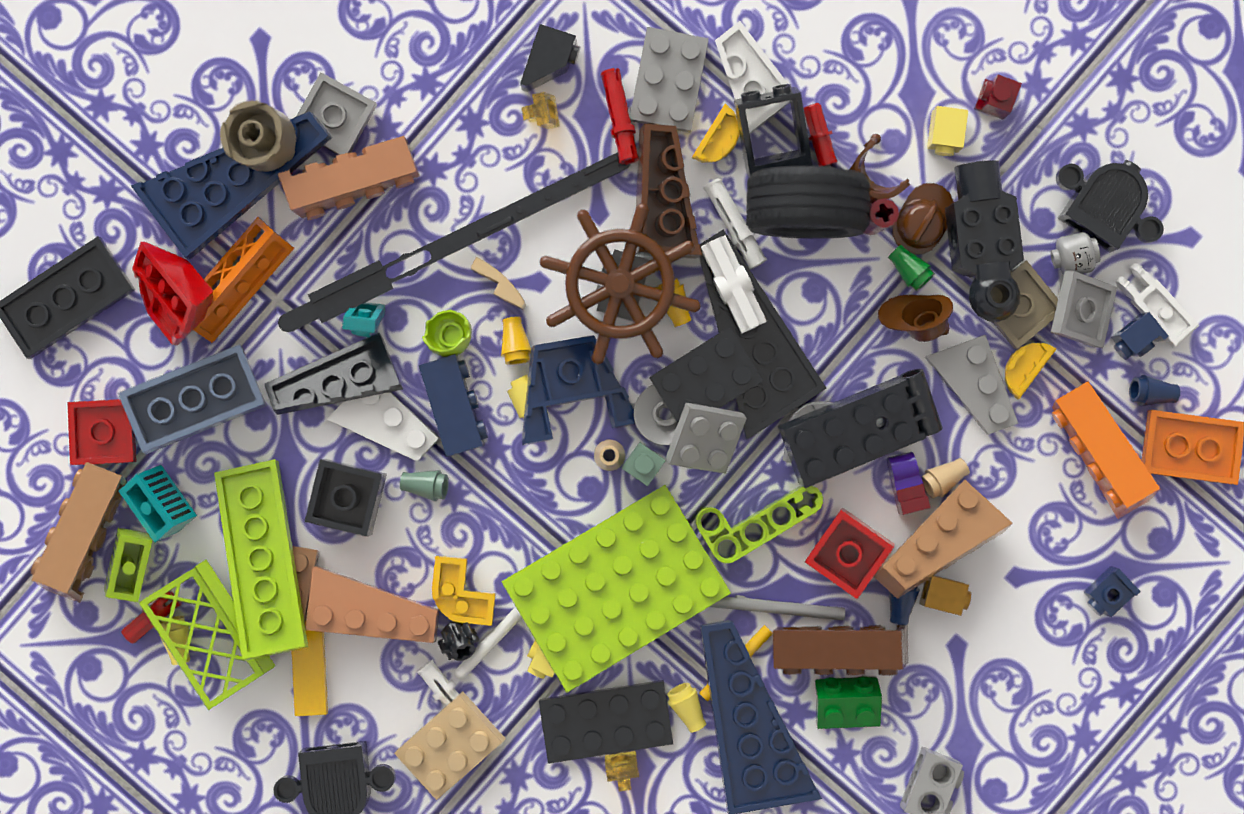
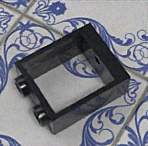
(780, 93)

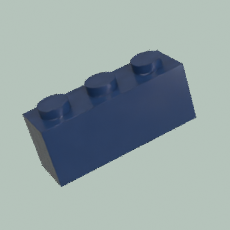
(453, 405)

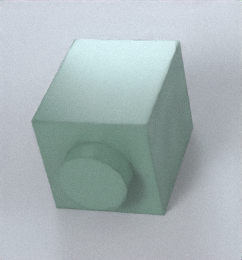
(643, 464)

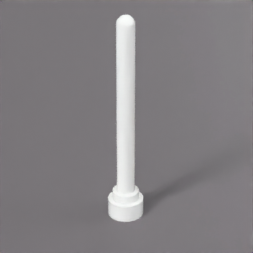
(488, 644)

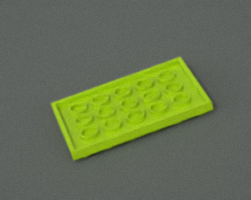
(615, 588)

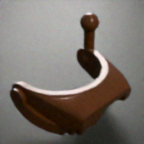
(876, 191)

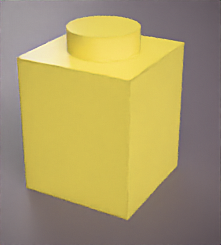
(947, 130)

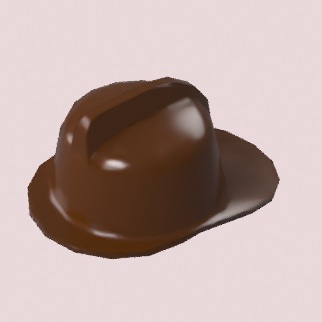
(922, 218)
(920, 315)

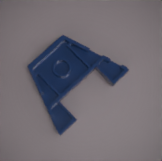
(566, 374)

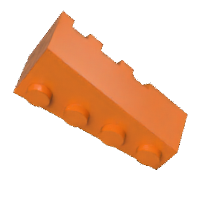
(1104, 450)

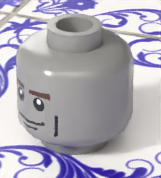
(1076, 253)

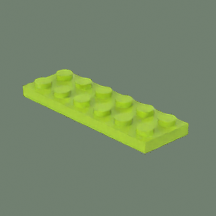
(260, 560)

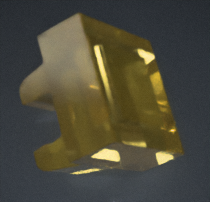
(542, 111)
(621, 768)

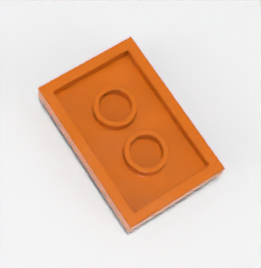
(1193, 447)

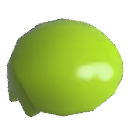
(447, 333)

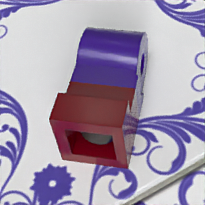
(907, 484)

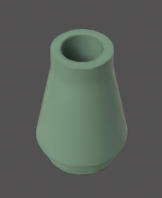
(426, 484)

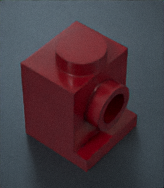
(998, 96)

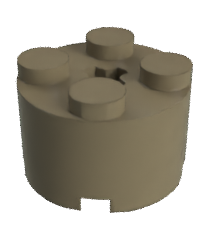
(258, 136)

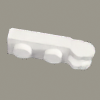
(1160, 304)

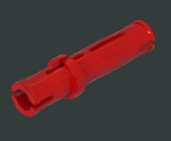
(622, 129)

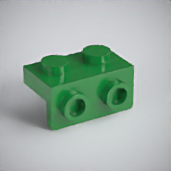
(848, 702)

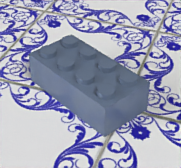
(192, 399)

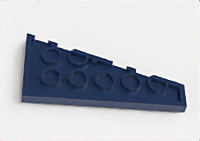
(215, 190)

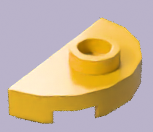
(720, 138)
(1025, 365)

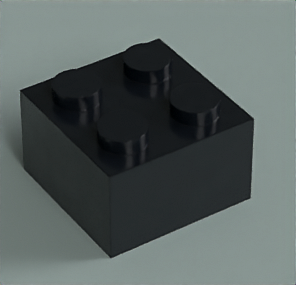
(345, 497)

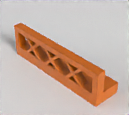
(244, 279)

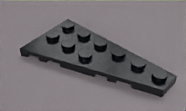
(774, 352)

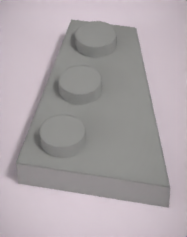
(977, 383)

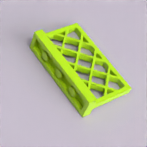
(224, 608)

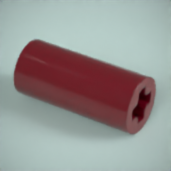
(887, 213)

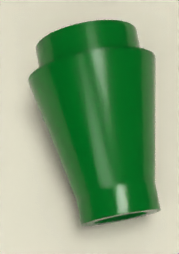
(912, 269)

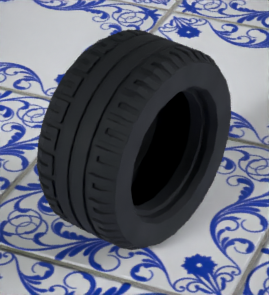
(808, 202)

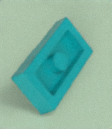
(364, 319)

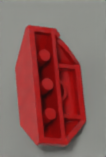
(171, 291)

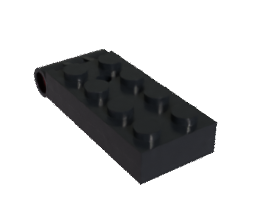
(847, 432)

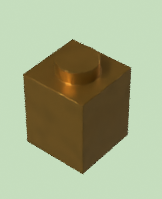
(945, 595)

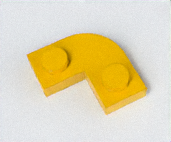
(453, 599)

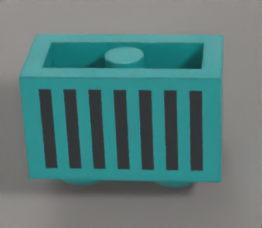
(157, 503)

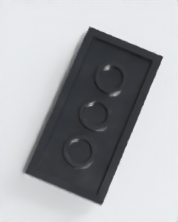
(64, 297)
(605, 721)

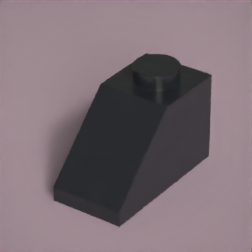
(549, 57)

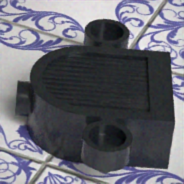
(1108, 204)
(335, 779)

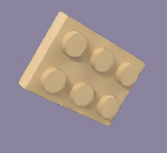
(449, 745)

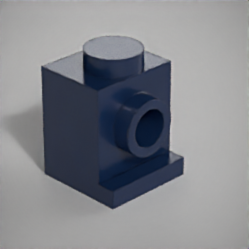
(1138, 336)
(1111, 579)

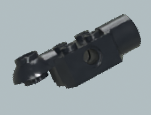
(985, 238)

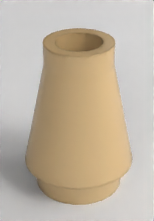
(619, 452)
(943, 478)

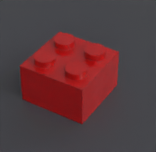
(850, 553)

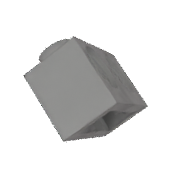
(922, 783)

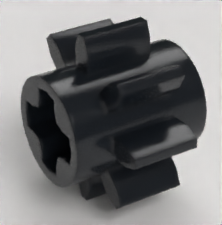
(458, 641)

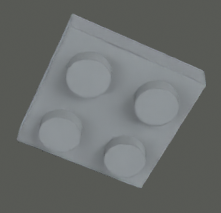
(340, 111)
(1084, 309)
(705, 438)

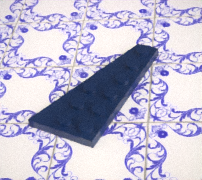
(753, 743)

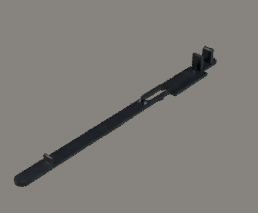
(372, 280)

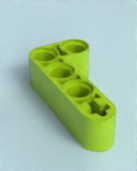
(763, 518)

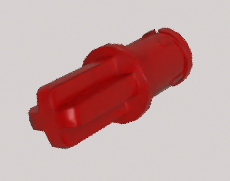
(819, 135)
(141, 624)

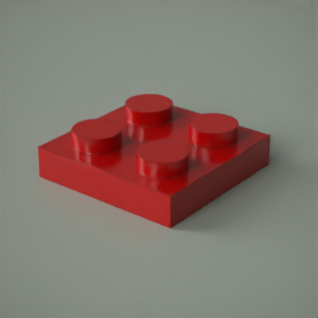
(100, 433)

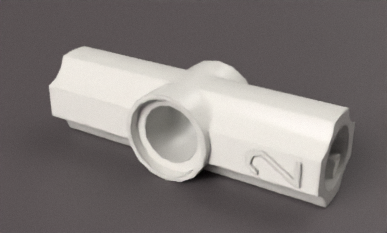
(733, 284)

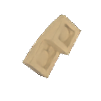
(505, 289)

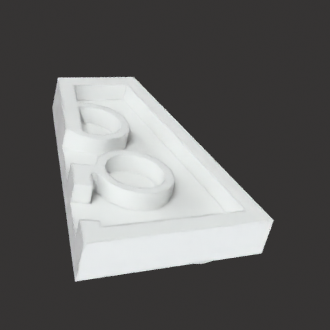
(749, 70)
(386, 422)

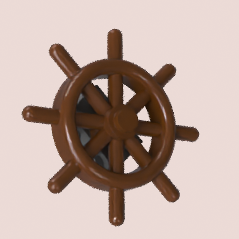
(621, 282)

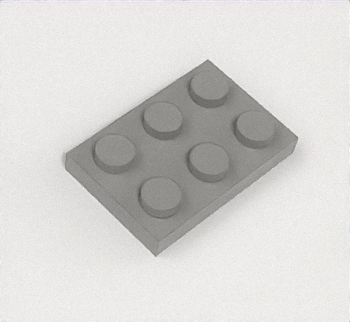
(668, 79)

